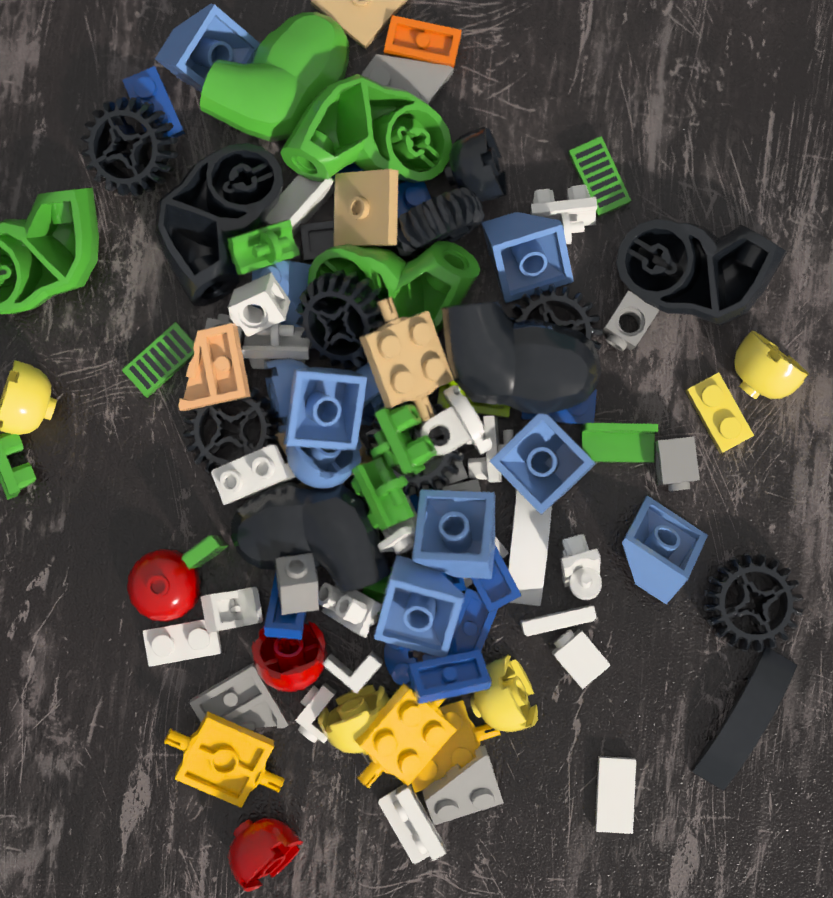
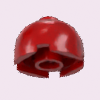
(163, 585)
(290, 663)
(261, 851)

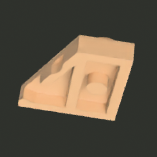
(216, 369)

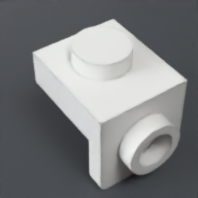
(400, 536)
(232, 609)
(314, 703)

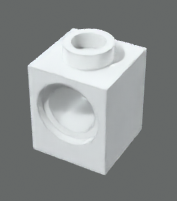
(264, 293)
(579, 657)

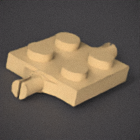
(406, 359)

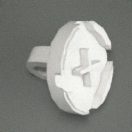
(460, 422)

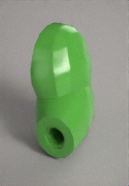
(281, 81)
(368, 127)
(48, 249)
(426, 283)

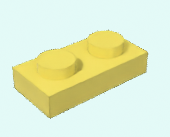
(719, 413)

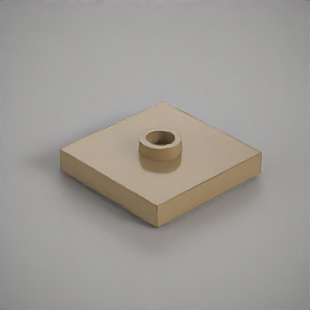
(360, 18)
(366, 208)

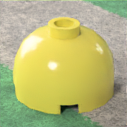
(766, 368)
(25, 400)
(506, 702)
(352, 717)

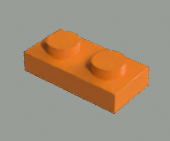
(422, 41)

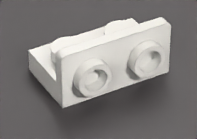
(251, 474)
(412, 824)

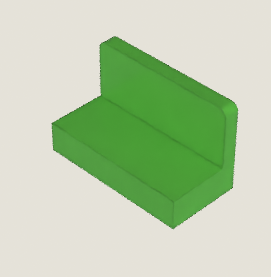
(619, 442)

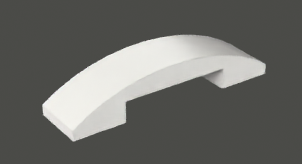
(529, 550)

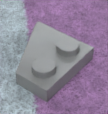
(414, 76)
(242, 700)
(463, 790)

